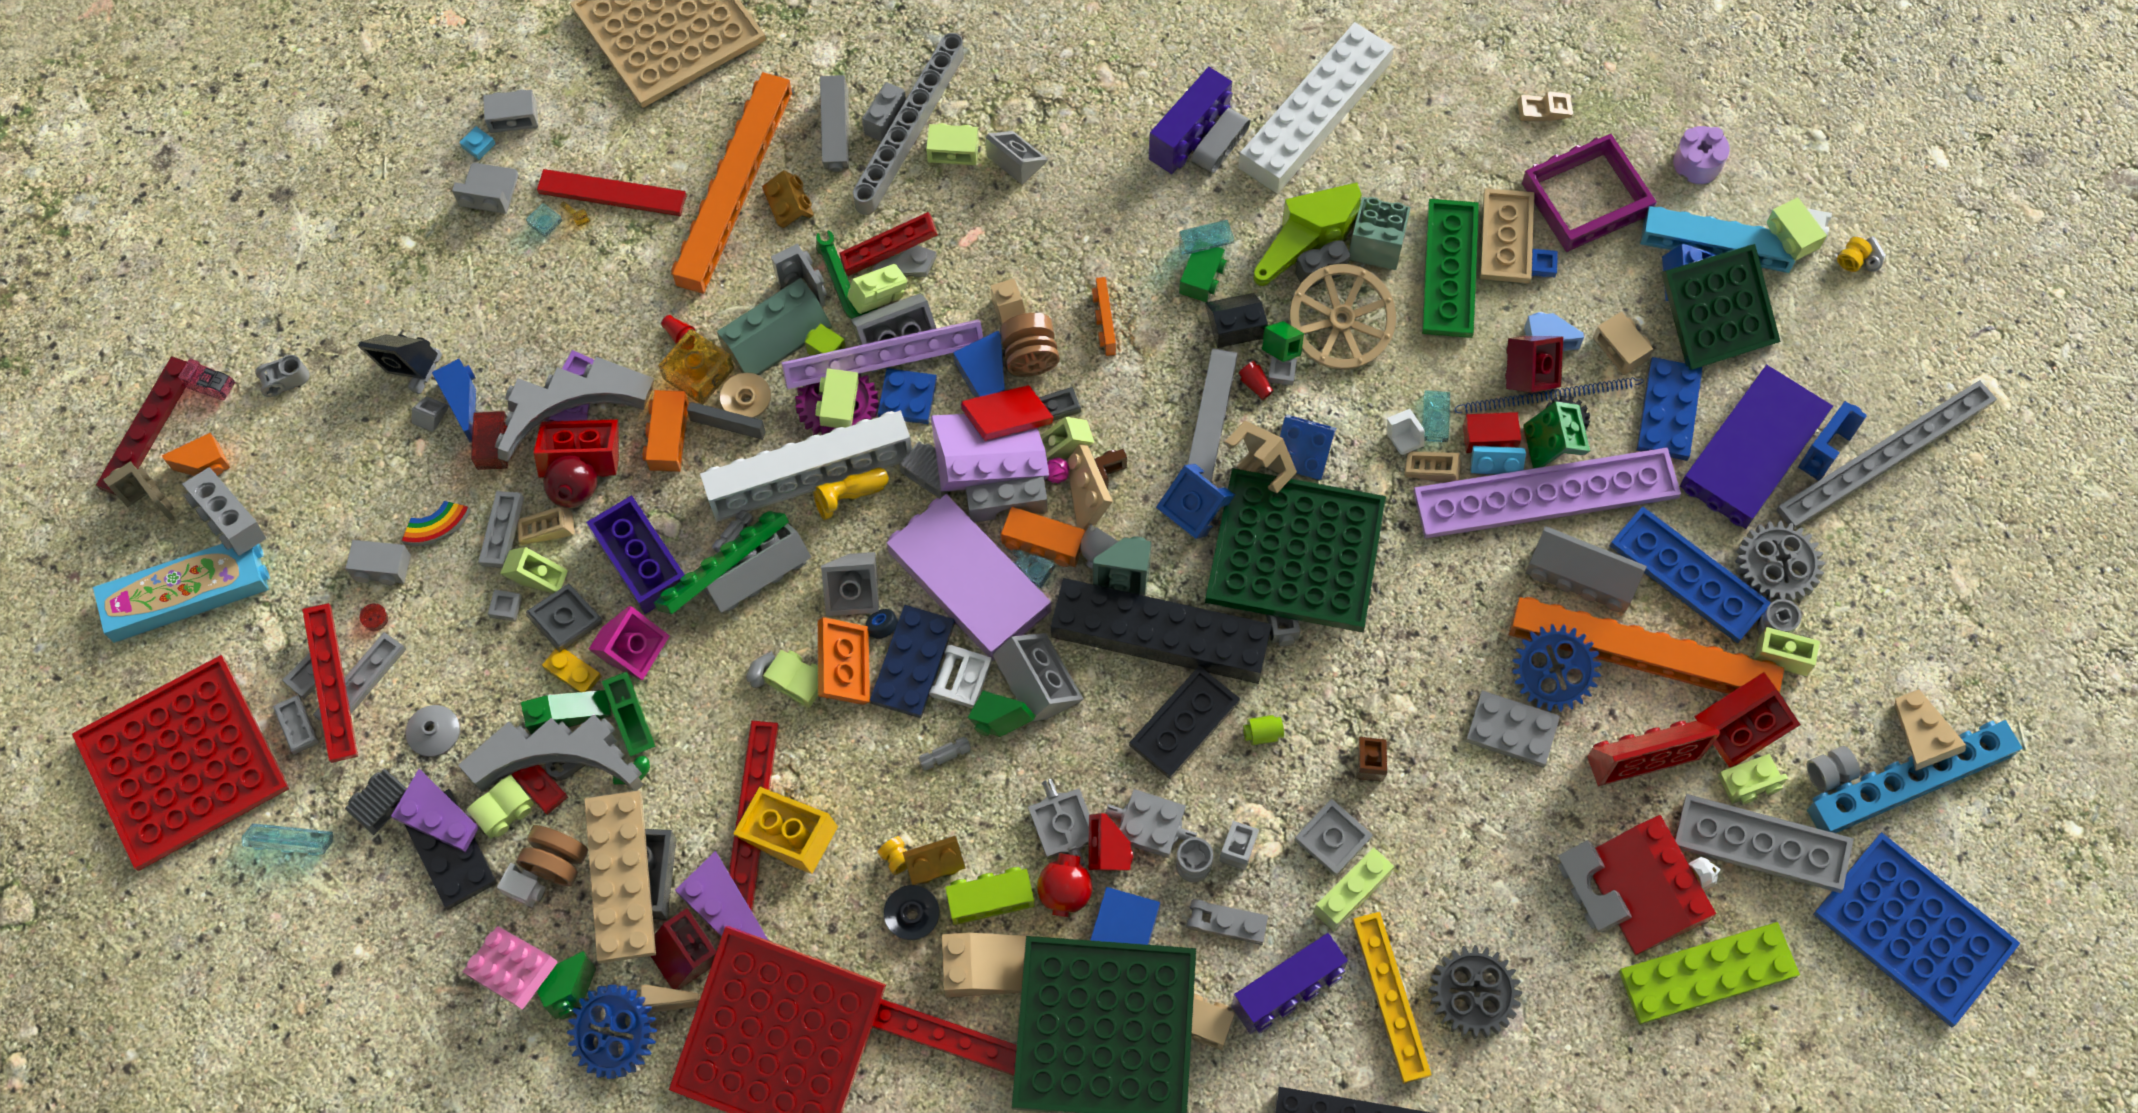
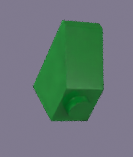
(999, 714)

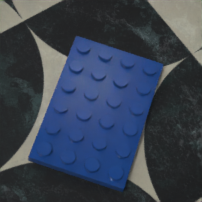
(1917, 929)

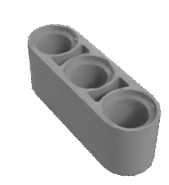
(1221, 140)

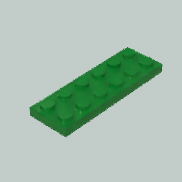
(1450, 268)

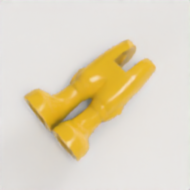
(851, 487)

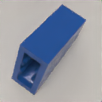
(982, 365)

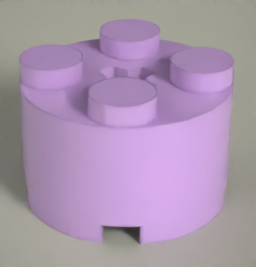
(1701, 154)

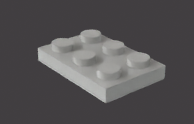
(1512, 729)

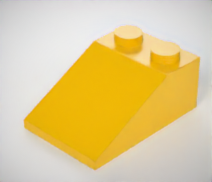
(786, 829)

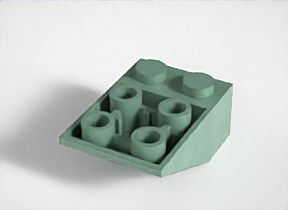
(1379, 233)

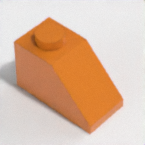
(198, 456)

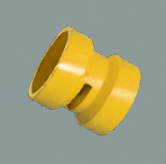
(1856, 251)
(892, 852)

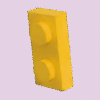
(571, 670)

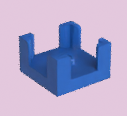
(1193, 501)

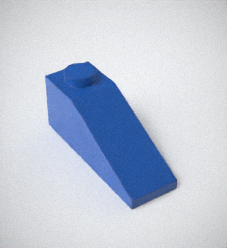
(459, 392)

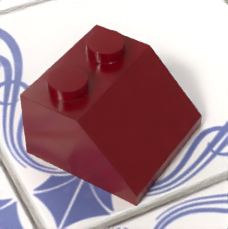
(1534, 363)

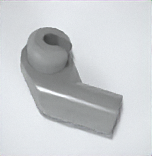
(1876, 257)
(757, 668)

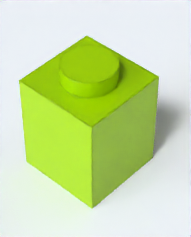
(823, 341)

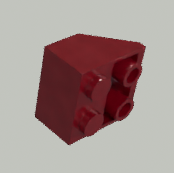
(682, 950)

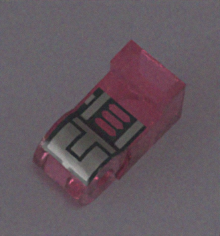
(206, 380)

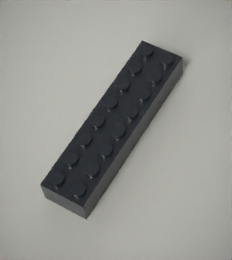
(1160, 630)

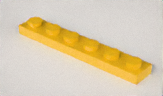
(1391, 998)

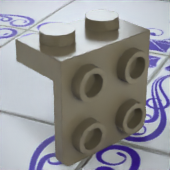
(133, 484)

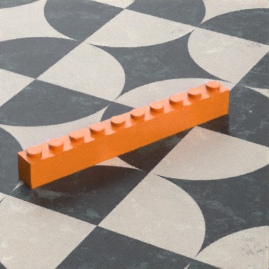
(732, 183)
(1645, 650)

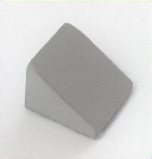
(428, 413)

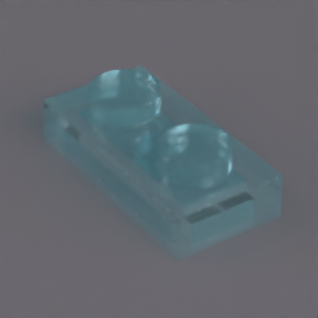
(1436, 415)

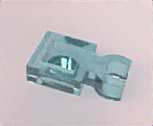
(1034, 567)

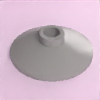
(438, 740)

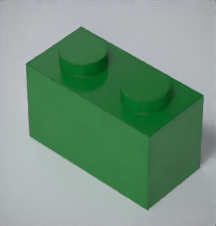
(1201, 274)

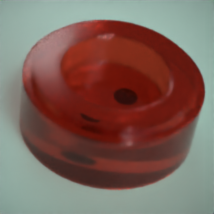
(373, 617)

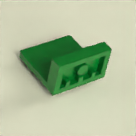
(1556, 432)

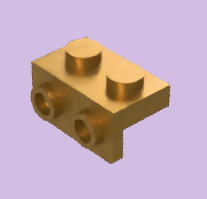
(787, 198)
(934, 860)

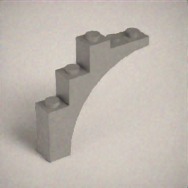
(564, 390)
(553, 742)

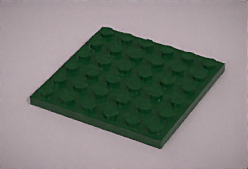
(1297, 551)
(1104, 1027)

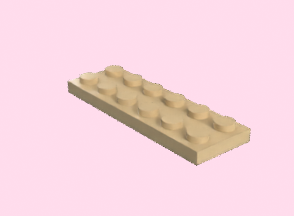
(619, 877)

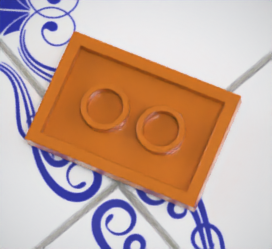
(843, 661)

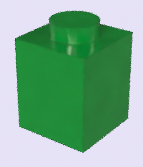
(1282, 341)

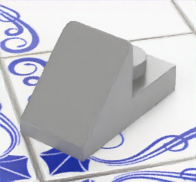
(1238, 845)

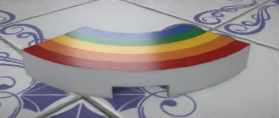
(436, 526)

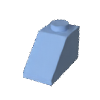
(1552, 325)

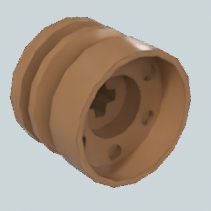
(1029, 344)

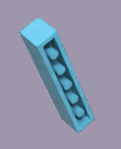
(1671, 228)

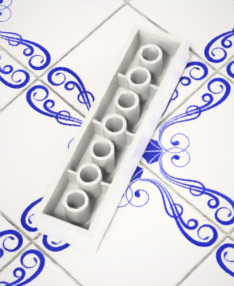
(1315, 108)
(805, 465)

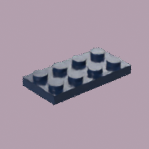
(912, 661)

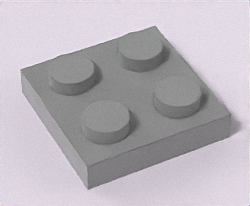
(1333, 837)

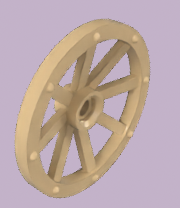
(1345, 311)

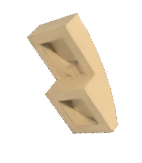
(1547, 108)

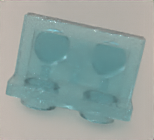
(1205, 237)

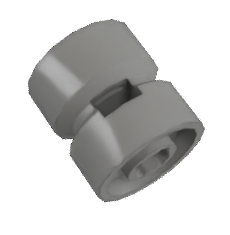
(1780, 615)
(1831, 770)
(1194, 859)

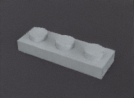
(501, 528)

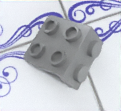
(487, 188)

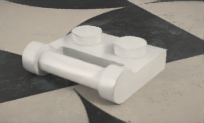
(968, 680)

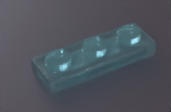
(287, 839)

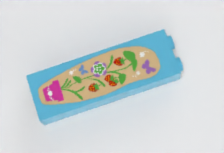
(179, 590)

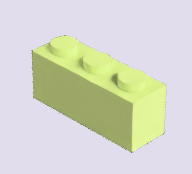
(1353, 889)

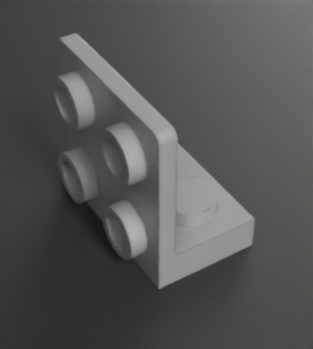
(795, 264)

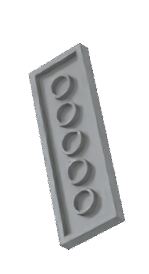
(1764, 843)

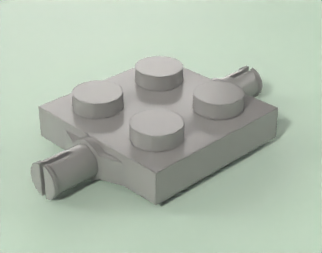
(1061, 822)
(1151, 822)

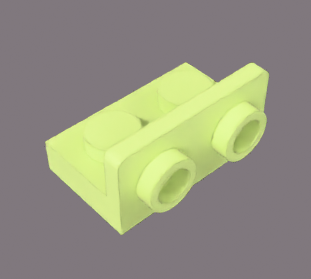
(1751, 779)

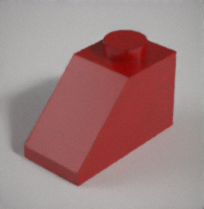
(1107, 845)

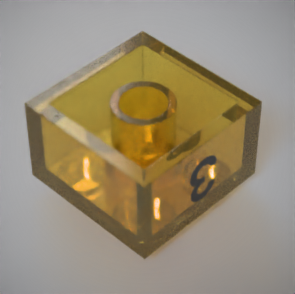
(696, 366)

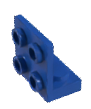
(1307, 444)

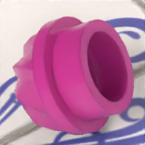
(1058, 470)

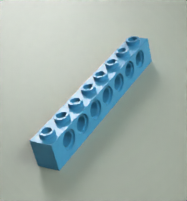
(1827, 817)

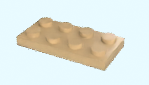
(1507, 235)

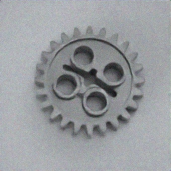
(1803, 559)

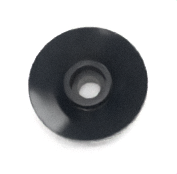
(911, 899)

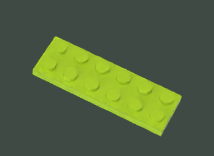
(1708, 973)

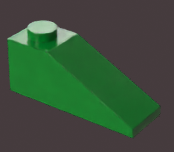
(566, 708)

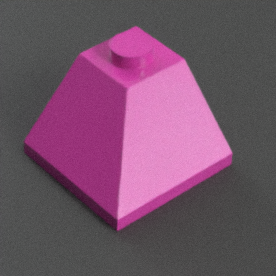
(629, 642)

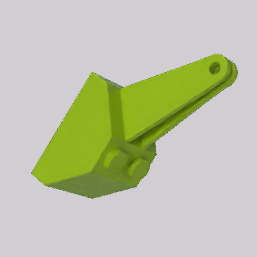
(1307, 225)

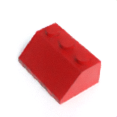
(591, 440)
(1748, 719)

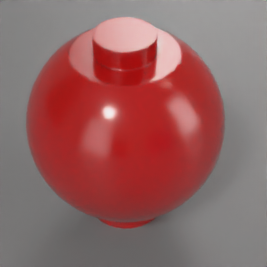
(1064, 885)

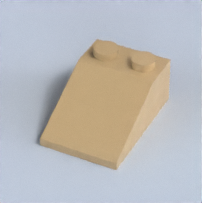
(982, 964)

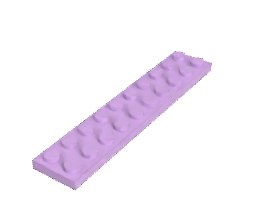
(1546, 493)

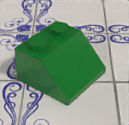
(566, 985)

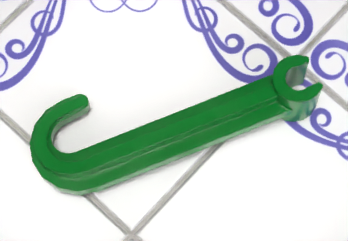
(837, 273)

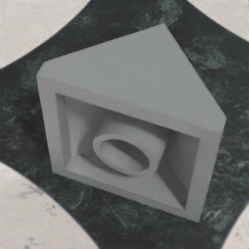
(1014, 155)

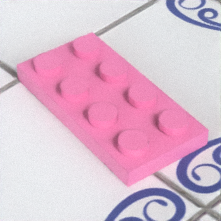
(509, 967)

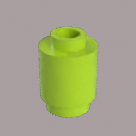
(1263, 730)

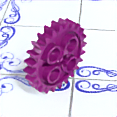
(807, 398)

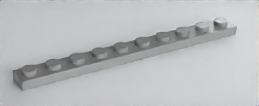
(1886, 454)

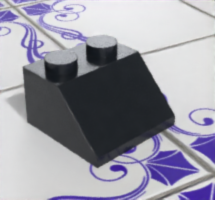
(1236, 319)
(400, 354)

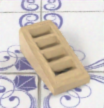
(1442, 475)
(561, 526)
(668, 999)

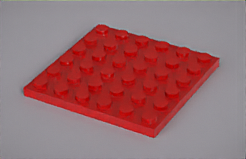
(179, 762)
(775, 1030)

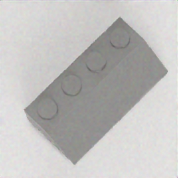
(759, 568)
(1585, 570)

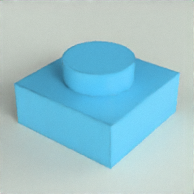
(477, 143)

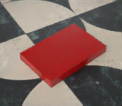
(1006, 412)

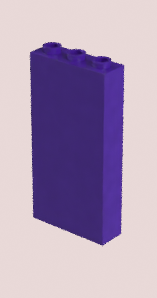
(1755, 446)

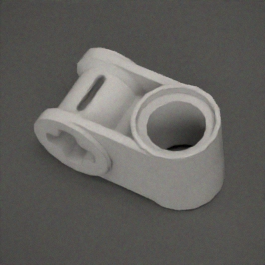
(280, 375)

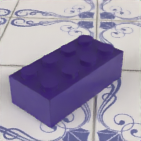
(1189, 120)
(636, 552)
(1289, 983)

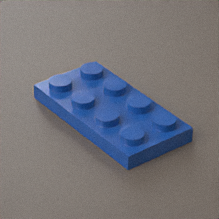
(1669, 408)

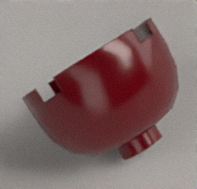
(569, 481)

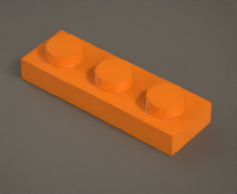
(1104, 317)

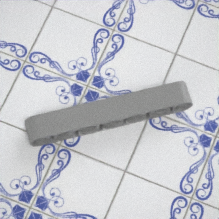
(1212, 411)

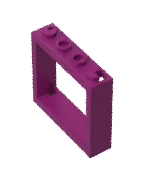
(1605, 224)

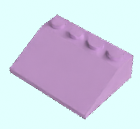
(970, 461)

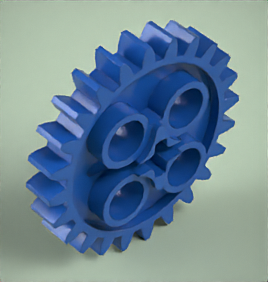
(1580, 659)
(606, 1058)

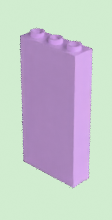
(968, 575)

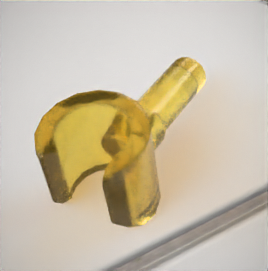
(580, 217)

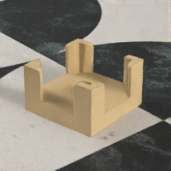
(1264, 450)

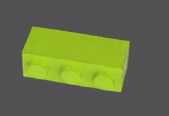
(989, 895)

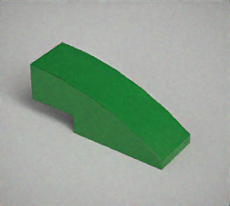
(628, 713)

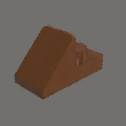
(1372, 759)

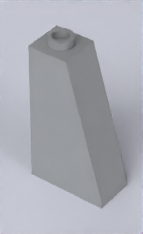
(834, 122)

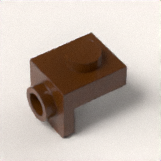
(1111, 462)

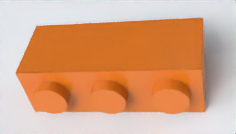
(666, 430)
(1042, 537)

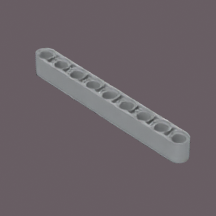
(905, 132)

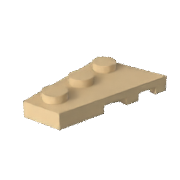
(1087, 488)
(1926, 731)

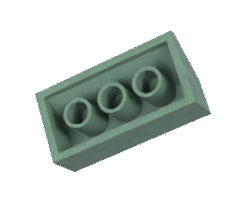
(773, 328)

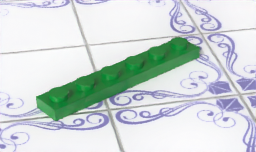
(716, 565)

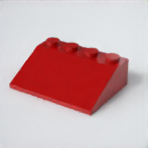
(1651, 751)
(1654, 885)

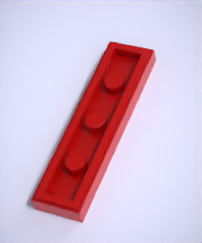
(888, 244)

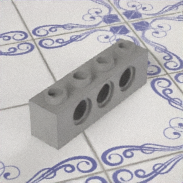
(223, 511)

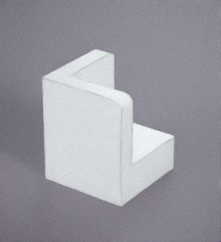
(1405, 432)

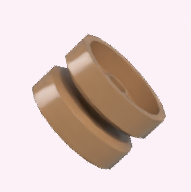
(552, 855)

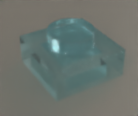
(544, 220)

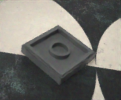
(564, 617)

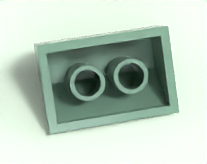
(1124, 566)

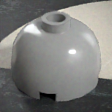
(1094, 543)

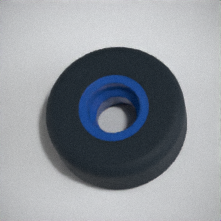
(882, 623)

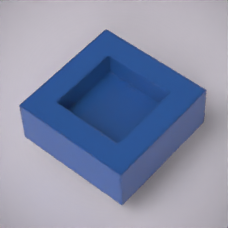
(1544, 263)

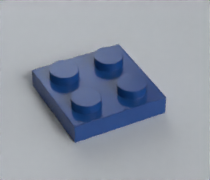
(909, 393)

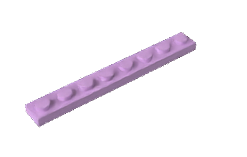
(882, 353)

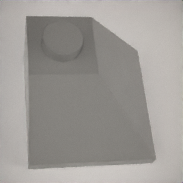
(851, 585)

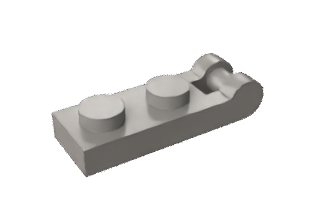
(1228, 922)

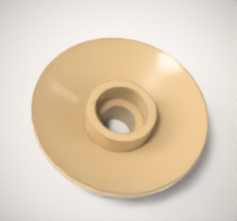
(745, 386)

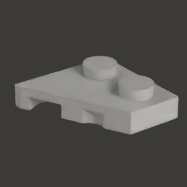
(911, 262)

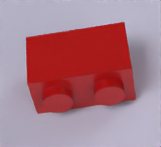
(1491, 430)

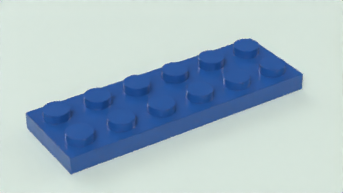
(1690, 574)

